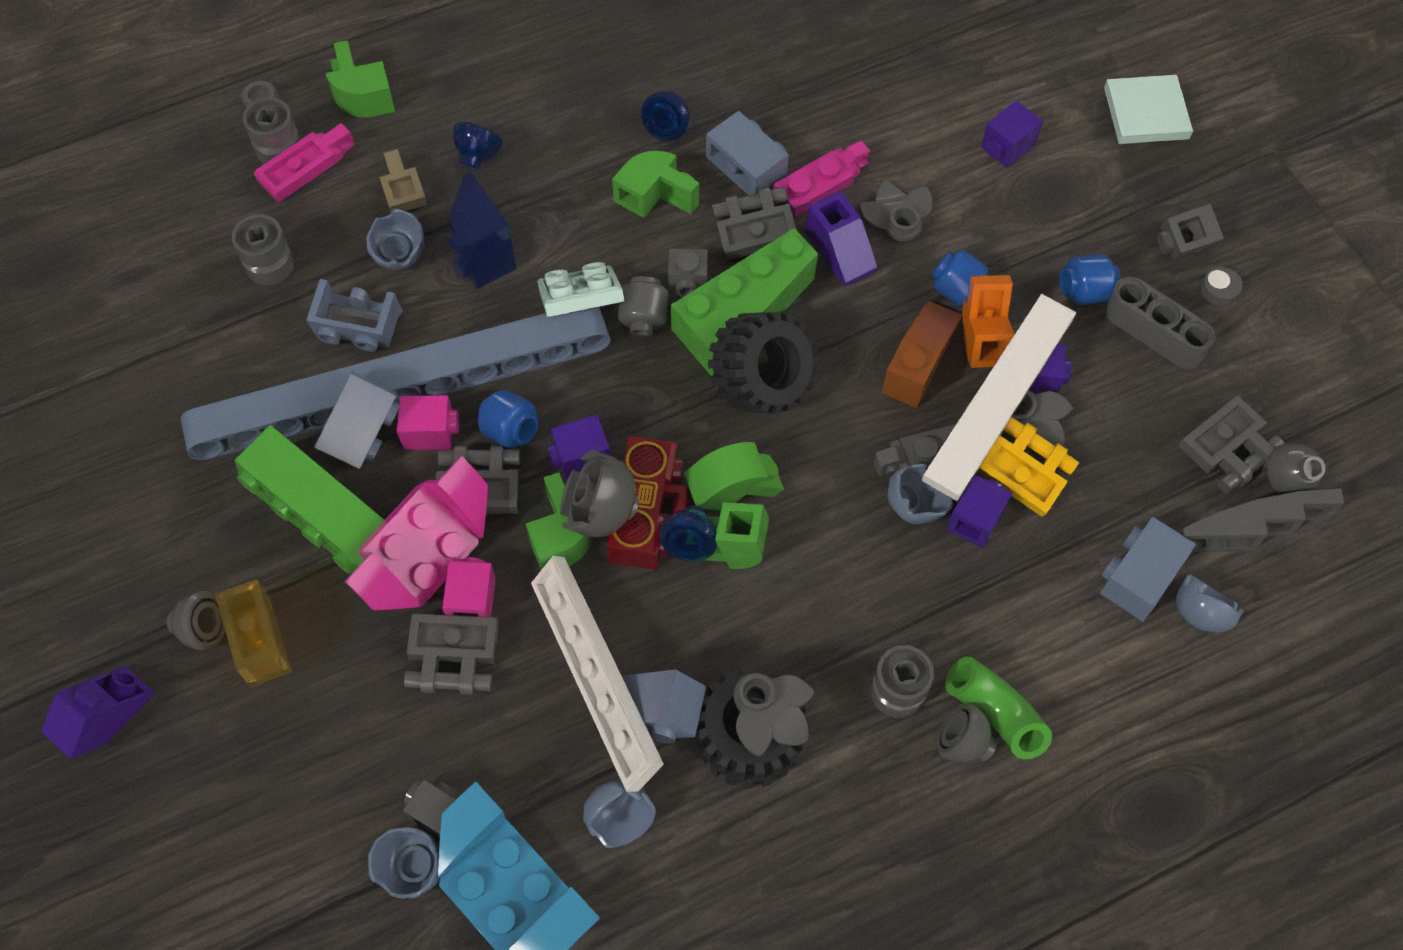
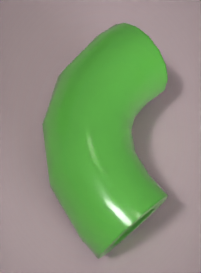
(1002, 705)

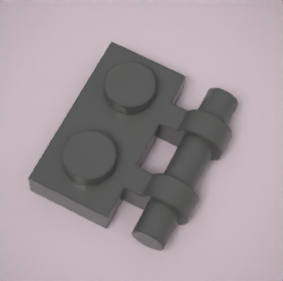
(748, 233)
(1222, 435)
(502, 484)
(451, 640)

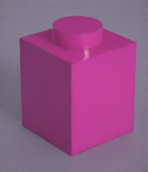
(426, 422)
(469, 588)

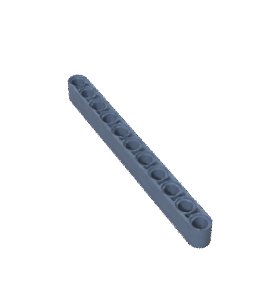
(422, 371)

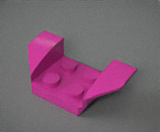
(413, 545)

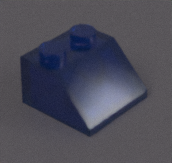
(479, 235)

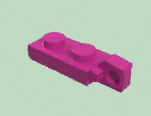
(303, 161)
(823, 177)

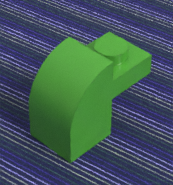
(359, 89)
(653, 177)
(731, 474)
(547, 533)
(740, 534)

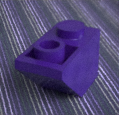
(840, 238)
(94, 710)

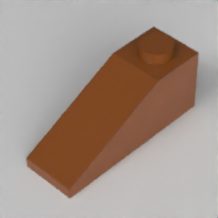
(920, 354)

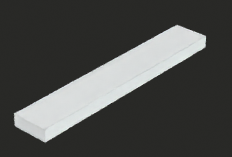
(998, 397)
(597, 675)

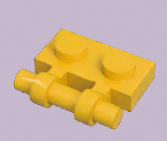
(1022, 475)

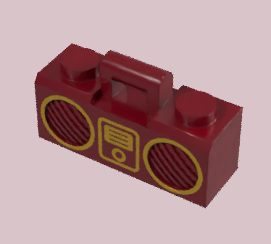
(654, 471)

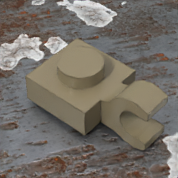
(401, 186)

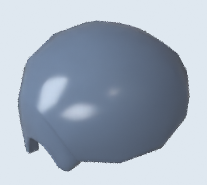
(396, 240)
(915, 499)
(1206, 607)
(618, 815)
(404, 862)

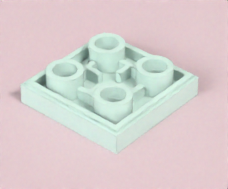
(1148, 109)
(579, 290)

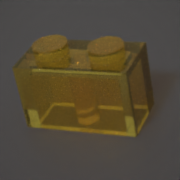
(253, 633)

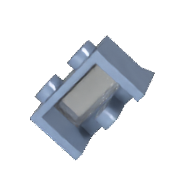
(353, 317)

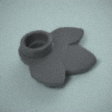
(896, 208)
(1043, 414)
(776, 716)

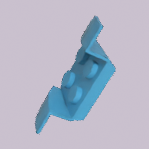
(504, 881)

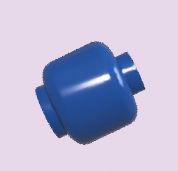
(954, 274)
(1089, 279)
(508, 419)

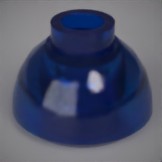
(665, 115)
(475, 143)
(689, 534)

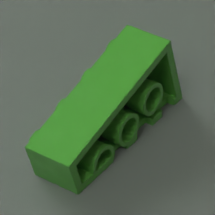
(757, 284)
(307, 497)

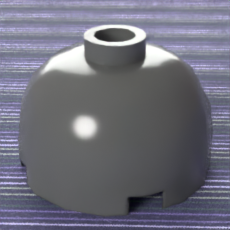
(599, 496)

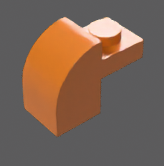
(986, 319)

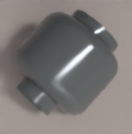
(644, 305)

